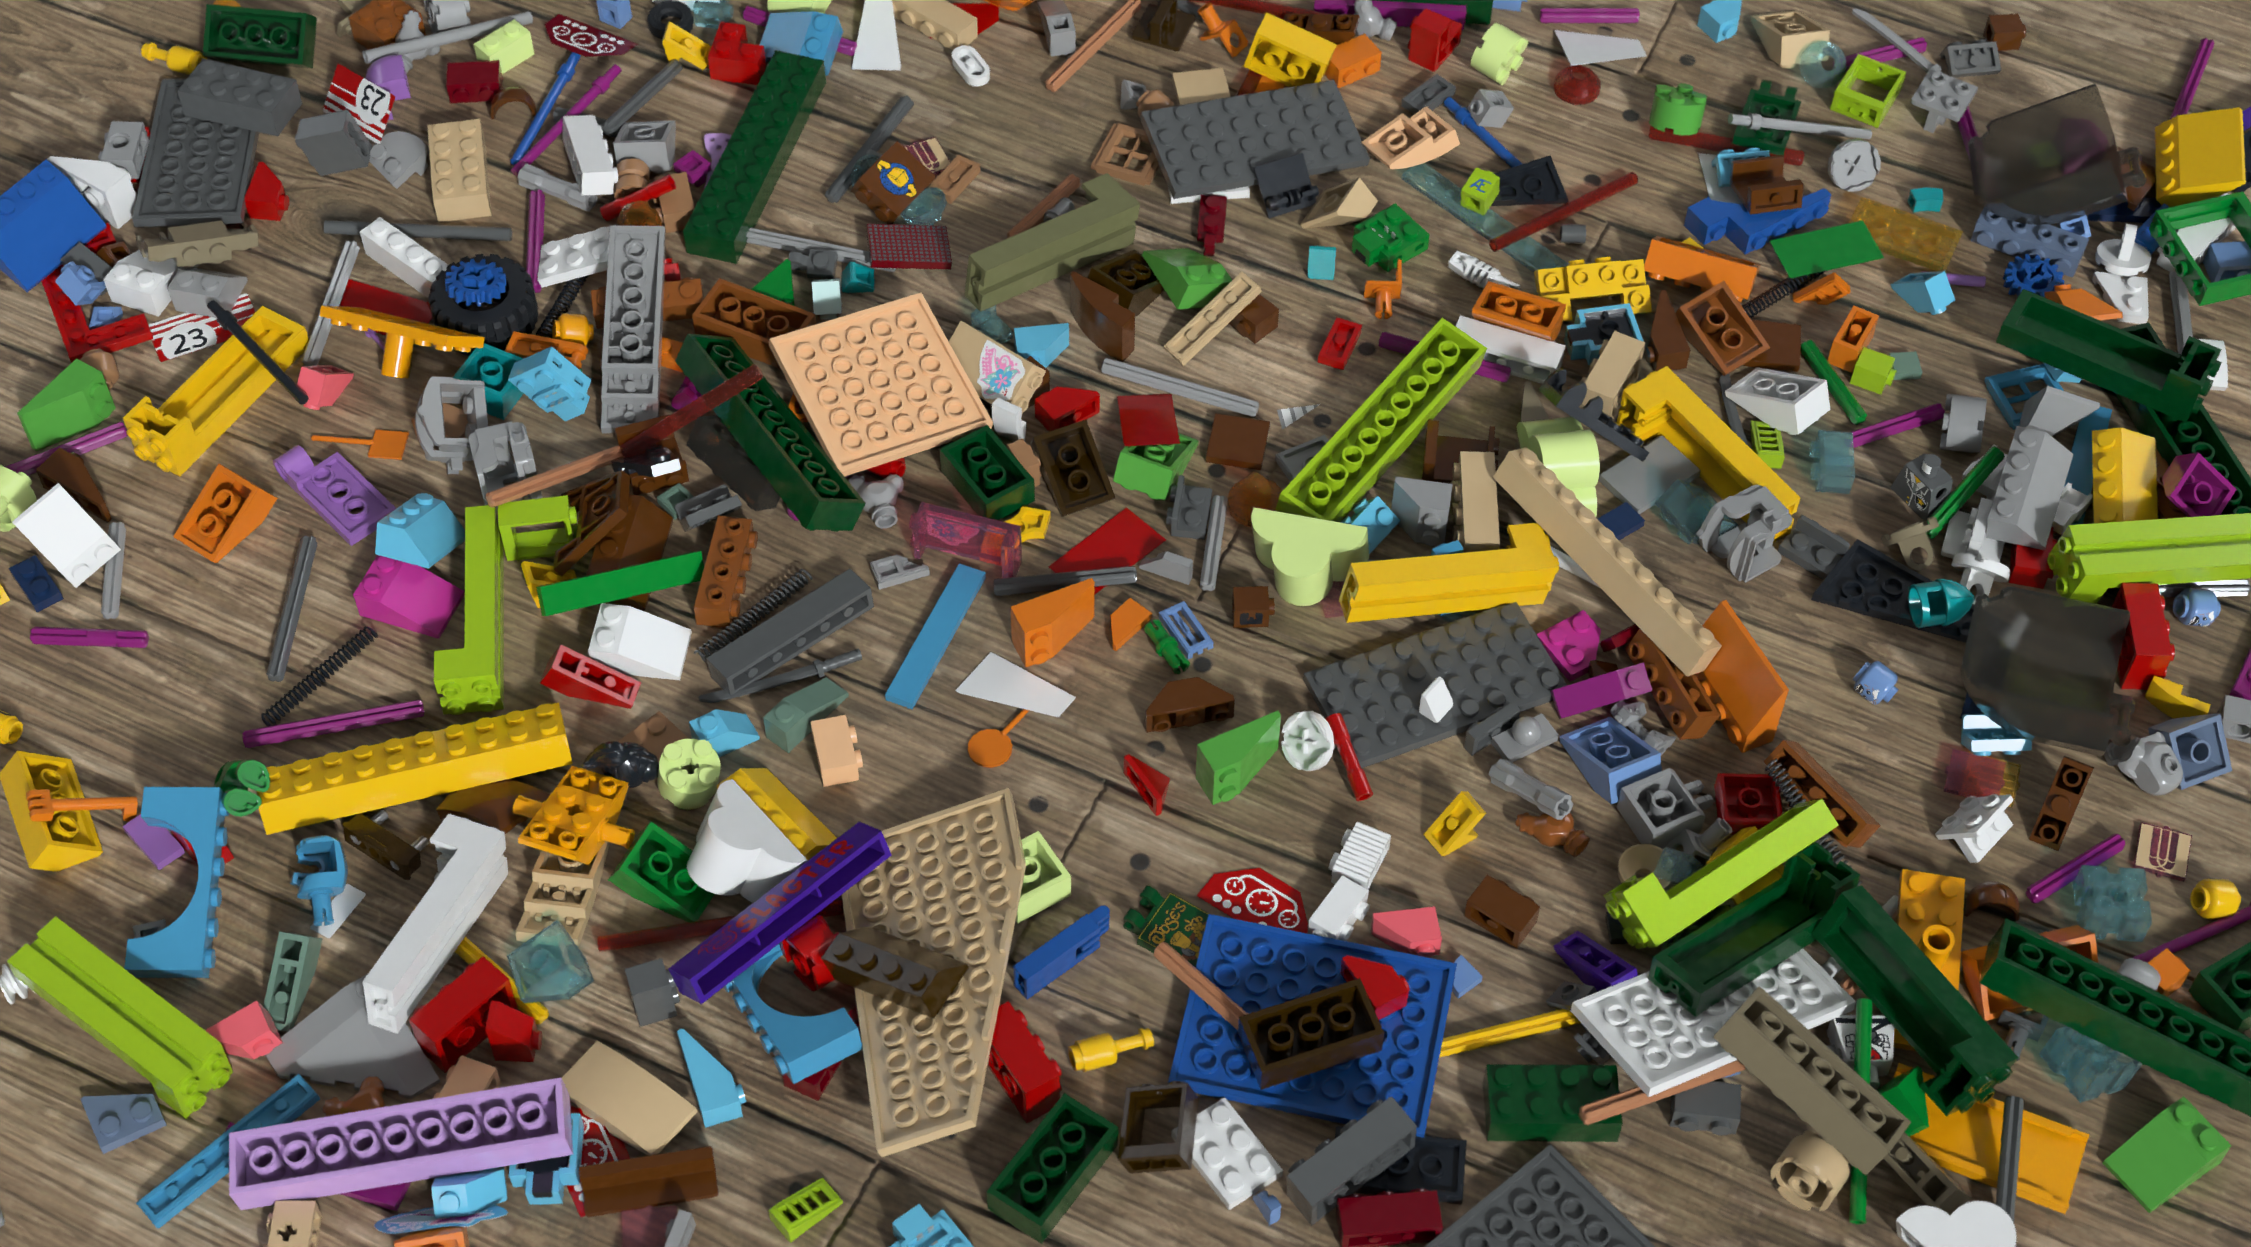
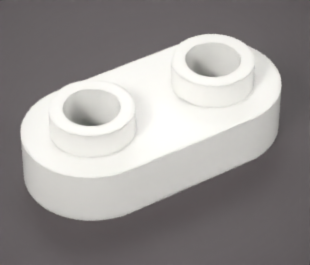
(970, 65)

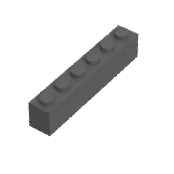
(790, 632)

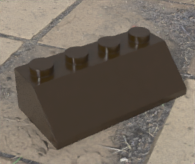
(894, 969)

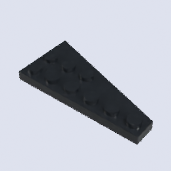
(1879, 588)

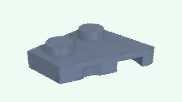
(122, 1118)

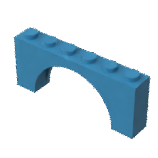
(186, 944)
(798, 1042)

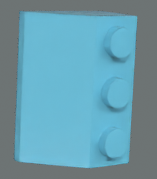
(419, 532)

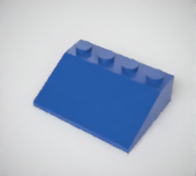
(41, 224)

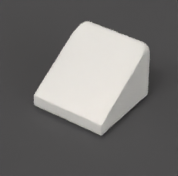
(1435, 701)

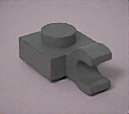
(819, 263)

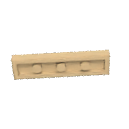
(1212, 318)

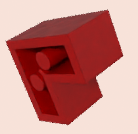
(1432, 39)
(735, 59)

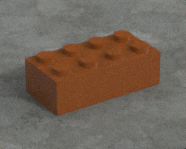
(748, 318)

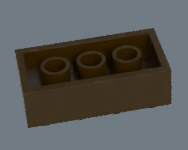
(1310, 1033)

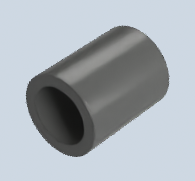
(1572, 233)

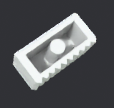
(1361, 855)

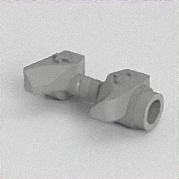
(1629, 716)

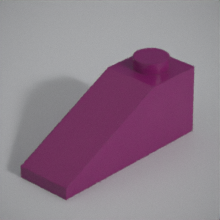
(1601, 690)

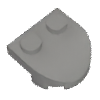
(399, 157)

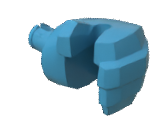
(331, 879)

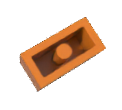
(1353, 61)
(1852, 338)

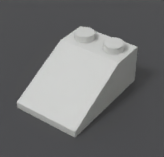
(102, 185)
(141, 283)
(1782, 398)
(66, 535)
(639, 643)

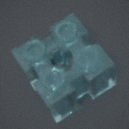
(2112, 902)
(2087, 1064)

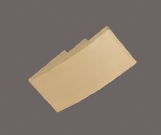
(1200, 86)
(561, 892)
(627, 1099)

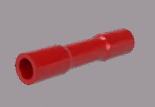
(651, 191)
(1355, 774)

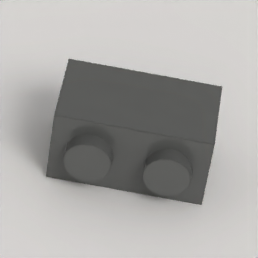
(652, 992)
(1707, 1108)

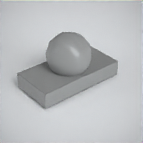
(1524, 737)

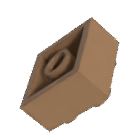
(1024, 454)

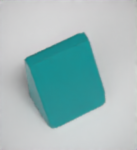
(1321, 262)
(857, 278)

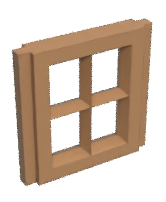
(1110, 146)

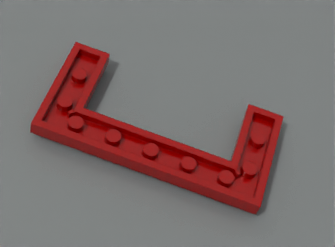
(72, 322)

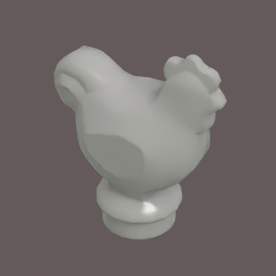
(1371, 21)
(411, 31)
(879, 498)

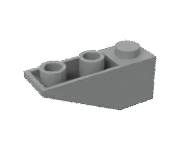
(1058, 27)

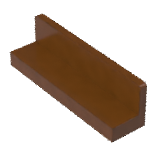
(649, 1181)

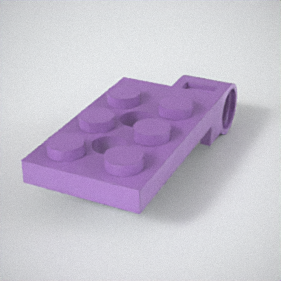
(323, 481)

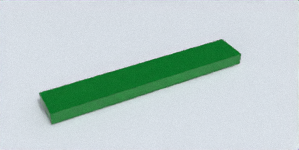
(620, 583)

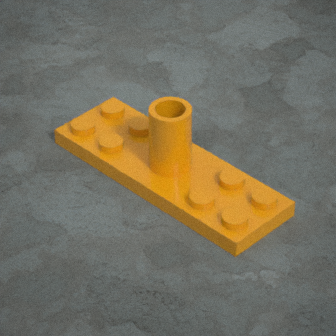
(401, 335)
(1933, 919)

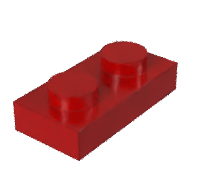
(1340, 343)

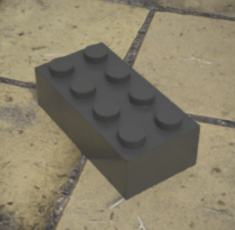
(240, 97)
(1350, 1159)

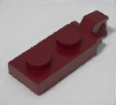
(1211, 222)

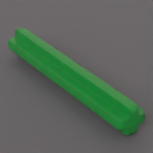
(1834, 382)
(1966, 489)

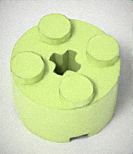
(1499, 53)
(15, 496)
(688, 773)

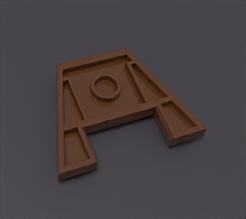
(600, 508)

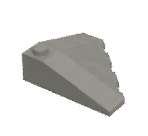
(342, 1047)

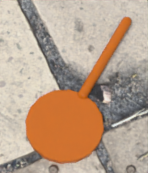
(991, 746)

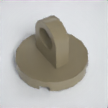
(1911, 538)

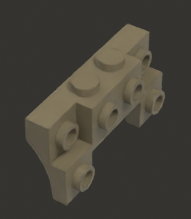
(198, 243)

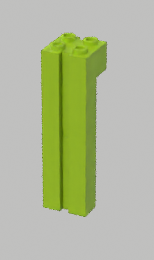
(2152, 552)
(474, 674)
(1654, 915)
(123, 1016)

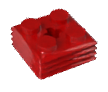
(1757, 790)

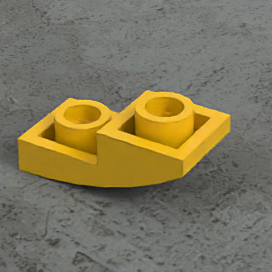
(2168, 699)

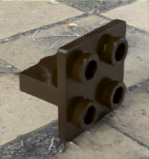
(1164, 25)

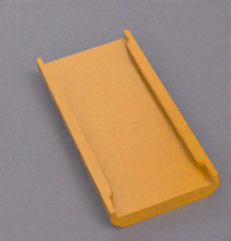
(1972, 1143)

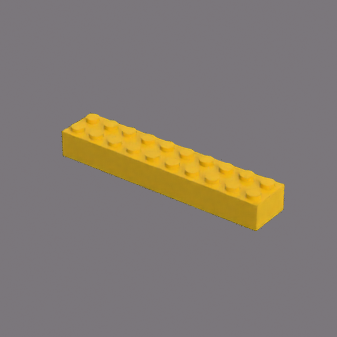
(414, 768)

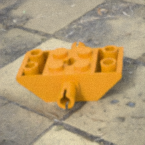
(576, 816)

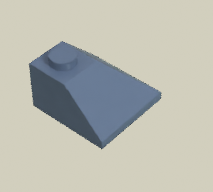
(2198, 745)

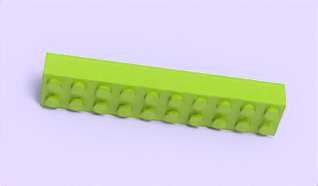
(1384, 425)

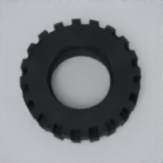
(515, 313)

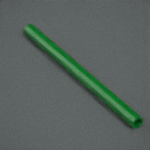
(1862, 1067)

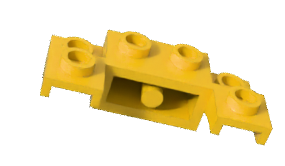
(1596, 280)

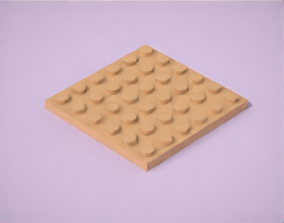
(880, 384)

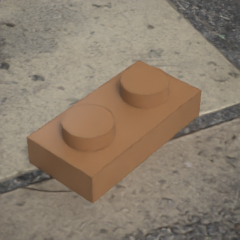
(956, 177)

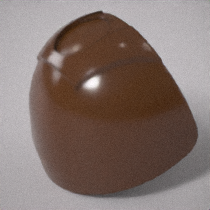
(511, 94)
(1991, 893)

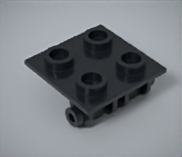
(1285, 185)

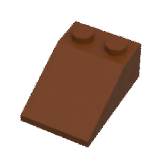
(1721, 329)

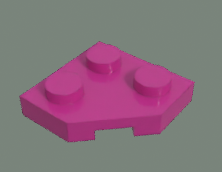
(1572, 644)

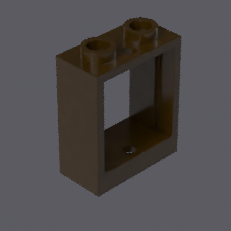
(1158, 1157)

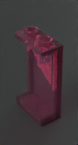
(967, 536)

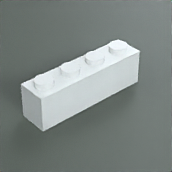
(589, 155)
(2198, 239)
(401, 255)
(1524, 354)

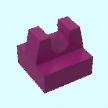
(694, 166)

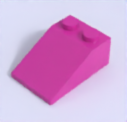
(407, 597)

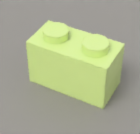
(507, 44)

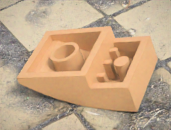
(1412, 140)

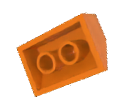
(1519, 311)

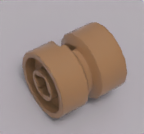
(632, 176)

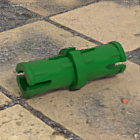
(1166, 646)

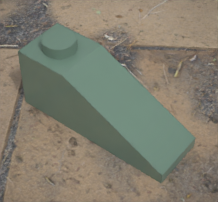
(790, 719)
(291, 977)

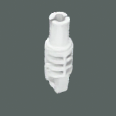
(1477, 271)

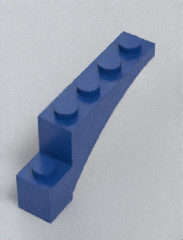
(1713, 219)

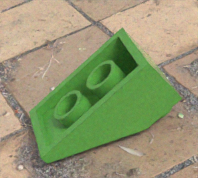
(1187, 276)
(67, 406)
(1154, 467)
(1233, 758)
(2167, 1154)

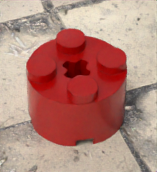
(806, 949)

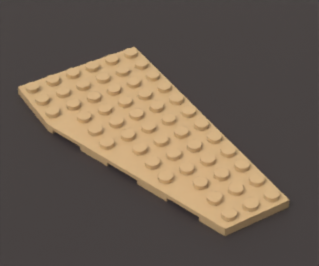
(956, 893)

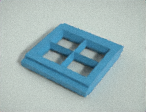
(2018, 377)

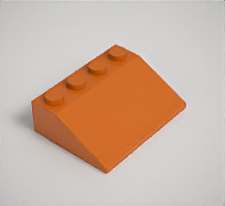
(1742, 682)

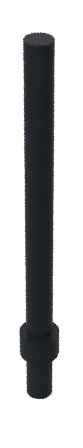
(229, 322)

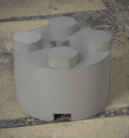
(447, 14)
(1963, 423)

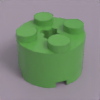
(1677, 109)

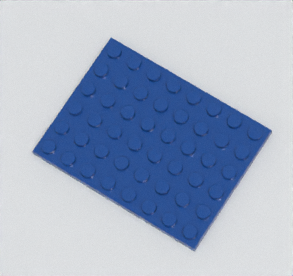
(1275, 965)

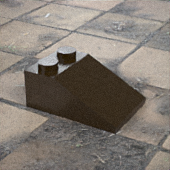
(1130, 278)
(1072, 468)

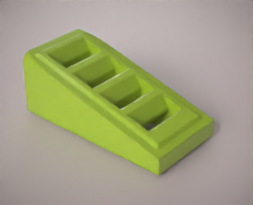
(1775, 454)
(794, 1229)

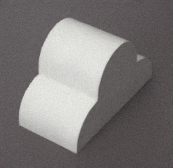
(740, 848)
(1968, 1226)

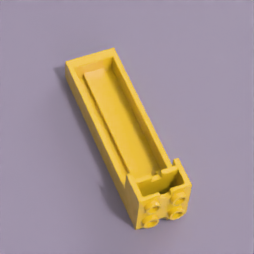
(213, 395)
(1669, 408)
(1452, 581)

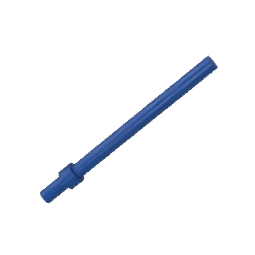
(564, 75)
(1463, 116)

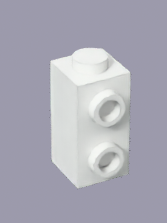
(1340, 910)

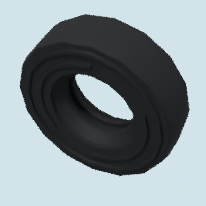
(669, 9)

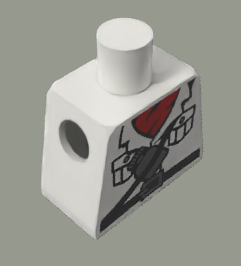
(1842, 1035)

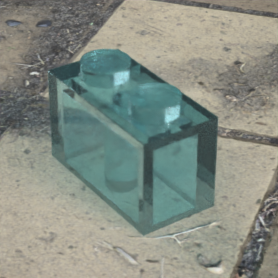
(1833, 461)

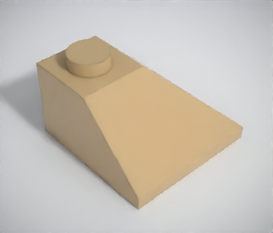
(1341, 205)

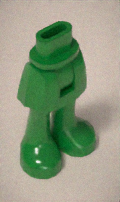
(235, 779)

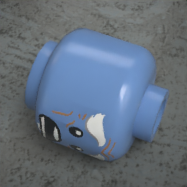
(2196, 607)
(1875, 682)

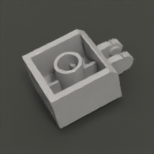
(1663, 807)

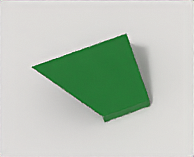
(1908, 1098)

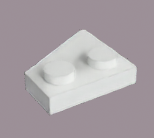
(2126, 295)

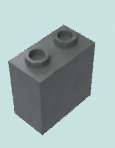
(333, 142)

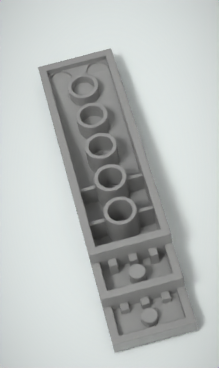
(632, 326)

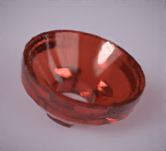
(1577, 90)

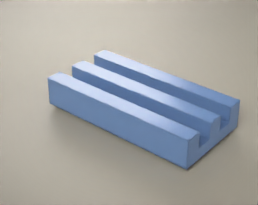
(1188, 651)

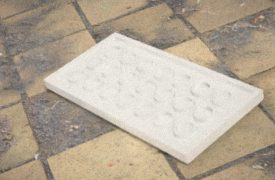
(1667, 1045)

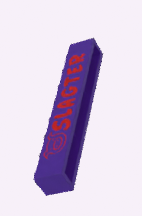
(779, 912)

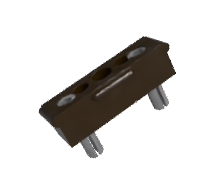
(384, 846)

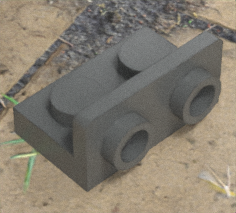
(1971, 59)
(706, 507)
(1190, 510)
(1813, 547)

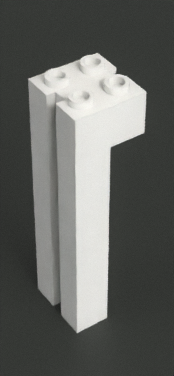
(465, 882)

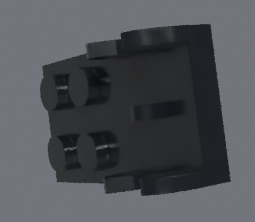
(1591, 414)

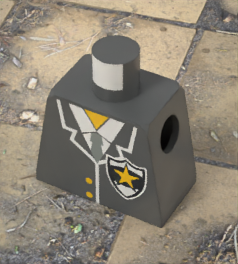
(1923, 485)

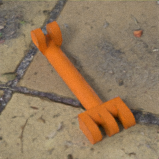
(43, 807)

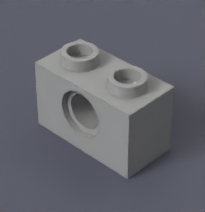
(125, 146)

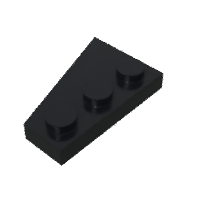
(1530, 184)
(652, 463)

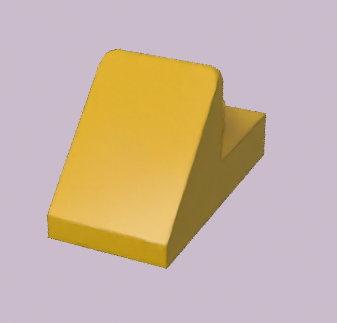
(684, 45)
(542, 574)
(1455, 824)

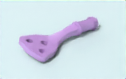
(720, 141)

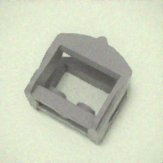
(430, 419)
(494, 458)
(1756, 536)

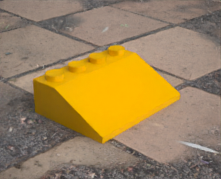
(2199, 156)

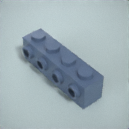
(2020, 239)

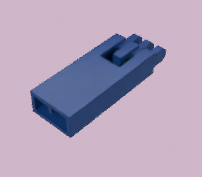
(1061, 952)

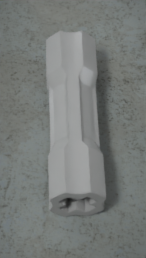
(536, 178)
(1547, 798)

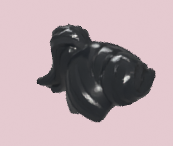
(624, 762)

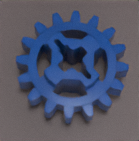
(2031, 275)
(475, 282)

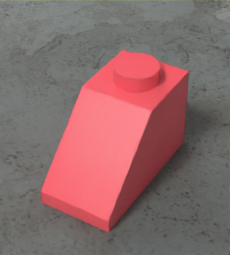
(323, 384)
(1409, 930)
(247, 1032)

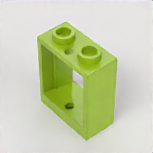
(1862, 106)
(531, 512)

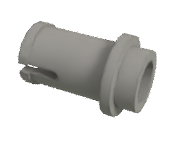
(1063, 206)

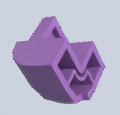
(391, 76)

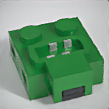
(1389, 237)

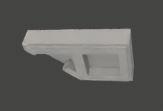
(1169, 566)
(896, 570)

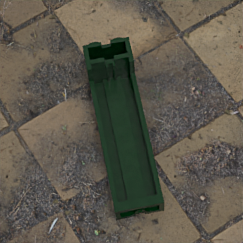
(2111, 355)
(1753, 933)
(1916, 1001)

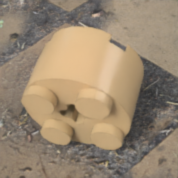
(1810, 1172)

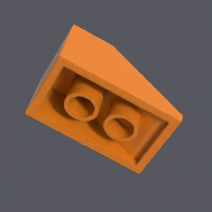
(224, 514)
(1051, 621)

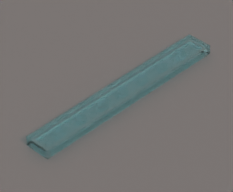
(1491, 225)

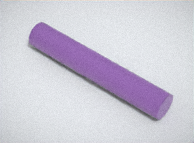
(1966, 280)

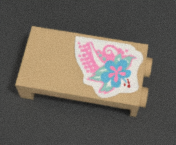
(995, 368)

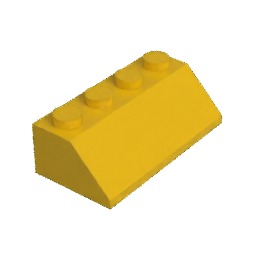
(2124, 476)
(784, 810)
(70, 834)

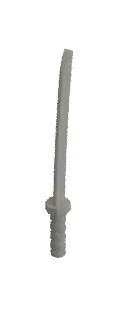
(1896, 40)

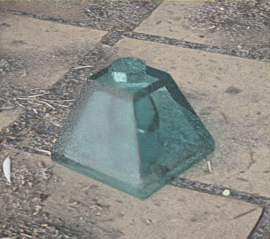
(549, 966)

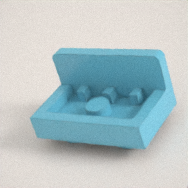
(1376, 517)
(1983, 735)

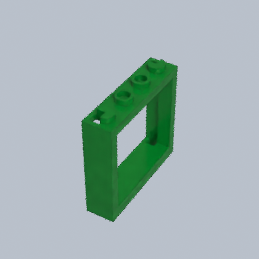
(2163, 227)

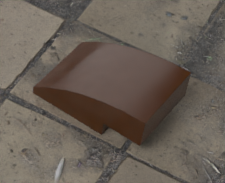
(1102, 317)

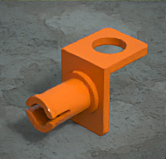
(1221, 29)
(1384, 292)

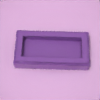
(154, 842)

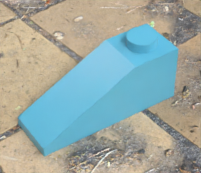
(712, 1083)

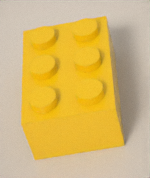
(1288, 53)

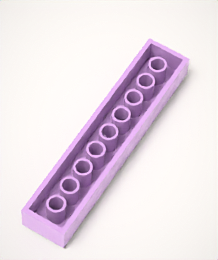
(400, 1144)

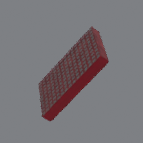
(908, 246)

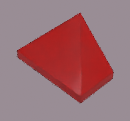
(1148, 782)

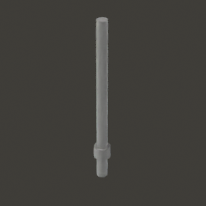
(1756, 121)

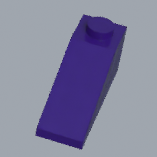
(1593, 962)

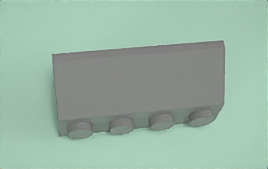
(2029, 489)

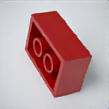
(2146, 641)
(458, 1015)
(1022, 1066)

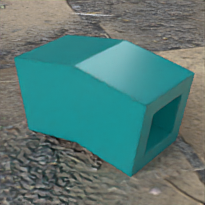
(1925, 199)

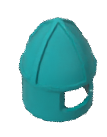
(1938, 602)

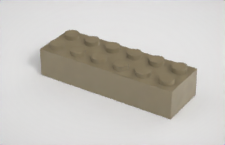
(1812, 1080)

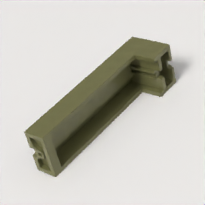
(1054, 246)

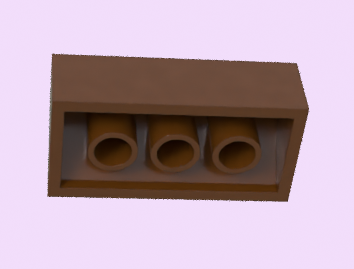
(633, 541)

